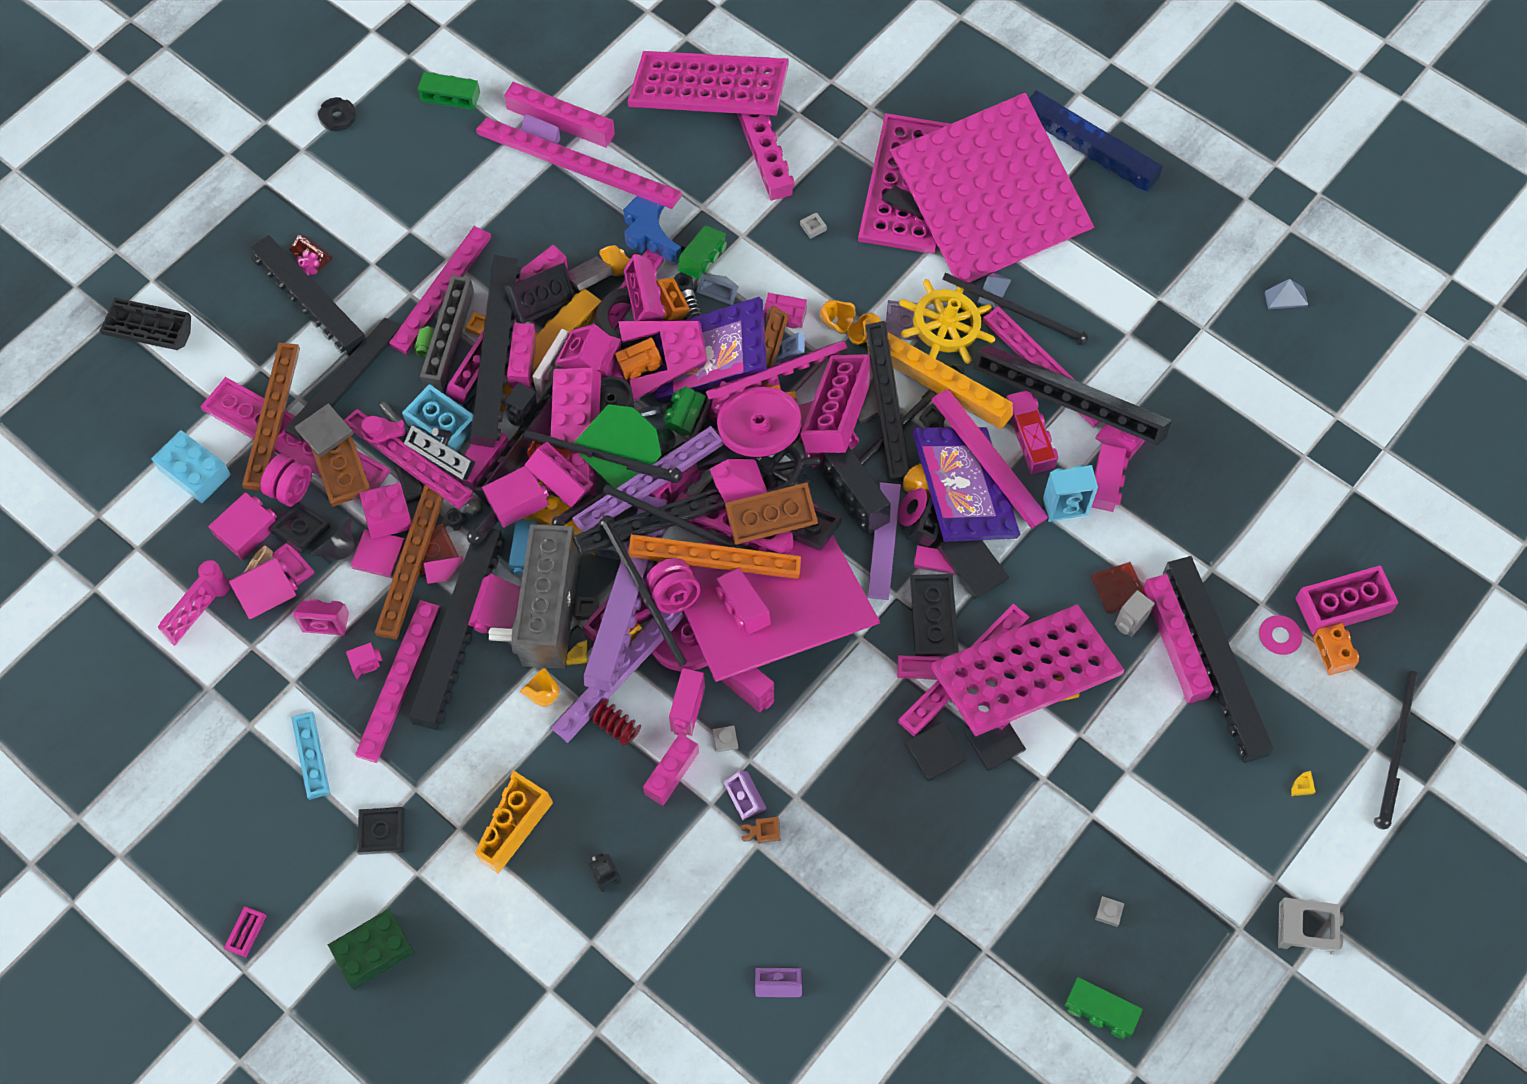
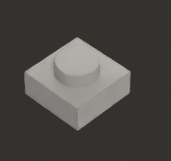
(813, 225)
(725, 739)
(1109, 911)

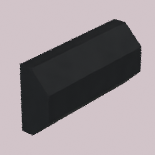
(147, 324)

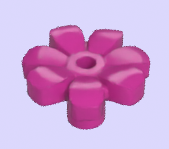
(308, 262)

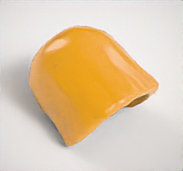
(615, 259)
(843, 310)
(855, 331)
(916, 479)
(541, 689)

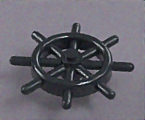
(771, 468)

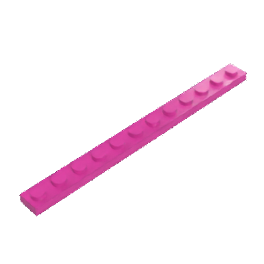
(579, 163)

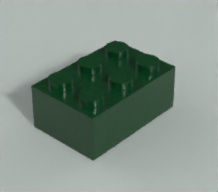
(371, 949)

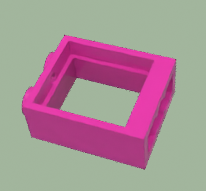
(687, 702)

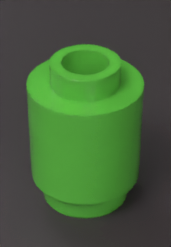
(423, 341)

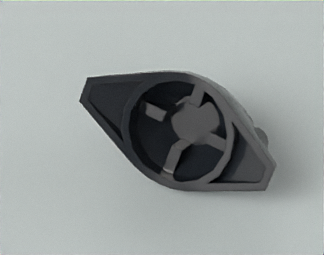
(338, 546)

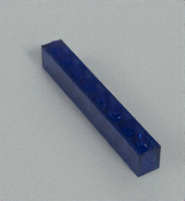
(1095, 143)

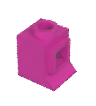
(364, 659)

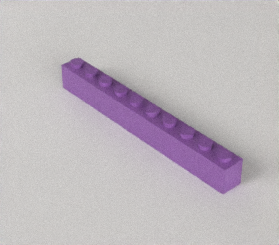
(618, 619)

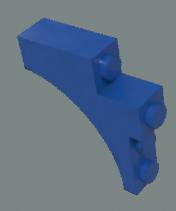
(645, 232)

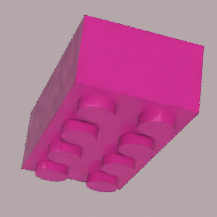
(1347, 599)

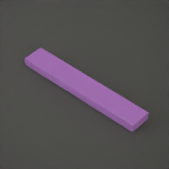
(884, 547)

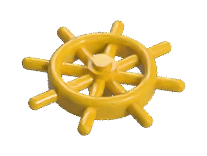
(946, 321)

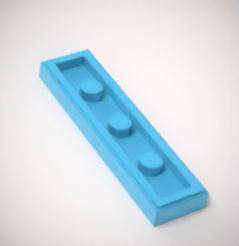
(311, 755)

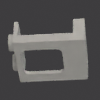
(1292, 925)

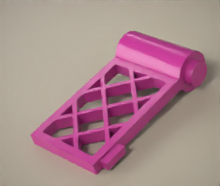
(210, 584)

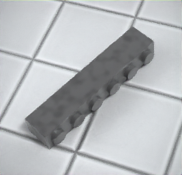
(447, 333)

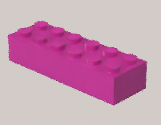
(837, 404)
(574, 409)

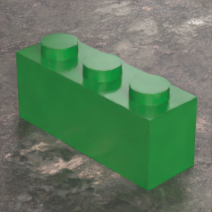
(449, 90)
(702, 252)
(1103, 1009)

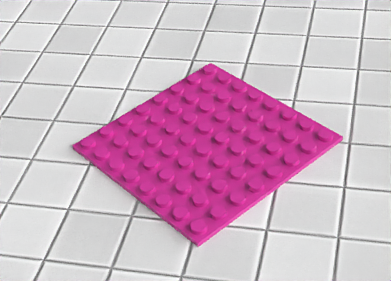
(992, 189)
(802, 611)

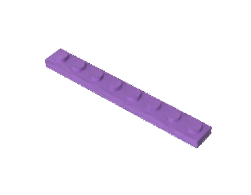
(643, 485)
(635, 654)

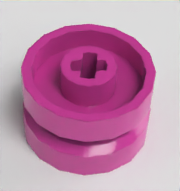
(286, 479)
(672, 585)

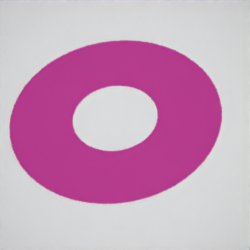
(908, 519)
(1293, 629)

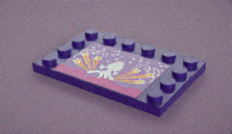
(732, 344)
(961, 489)

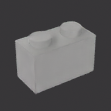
(1134, 614)

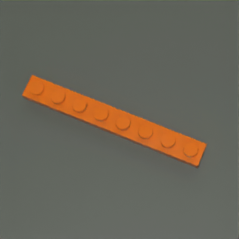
(715, 556)

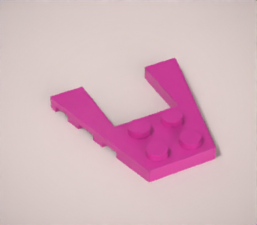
(682, 349)

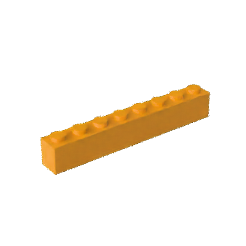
(575, 315)
(941, 377)

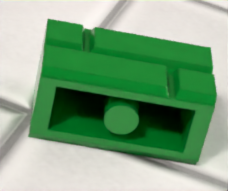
(684, 410)

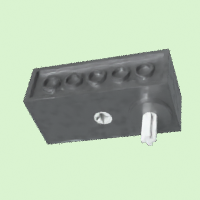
(545, 599)

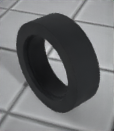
(601, 318)

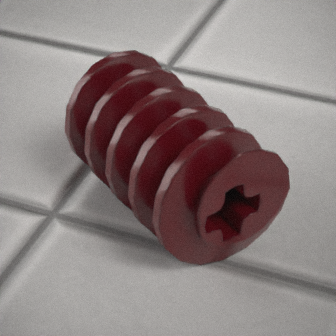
(614, 724)

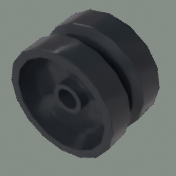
(615, 392)

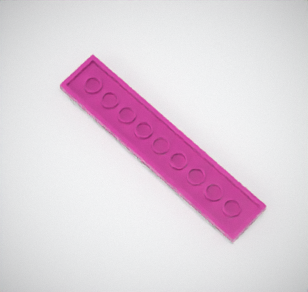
(242, 411)

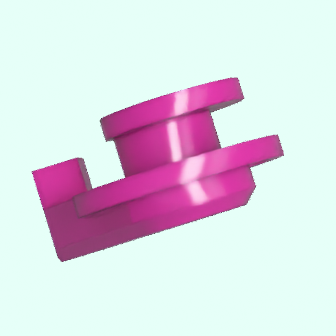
(381, 429)

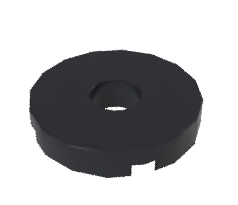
(339, 122)

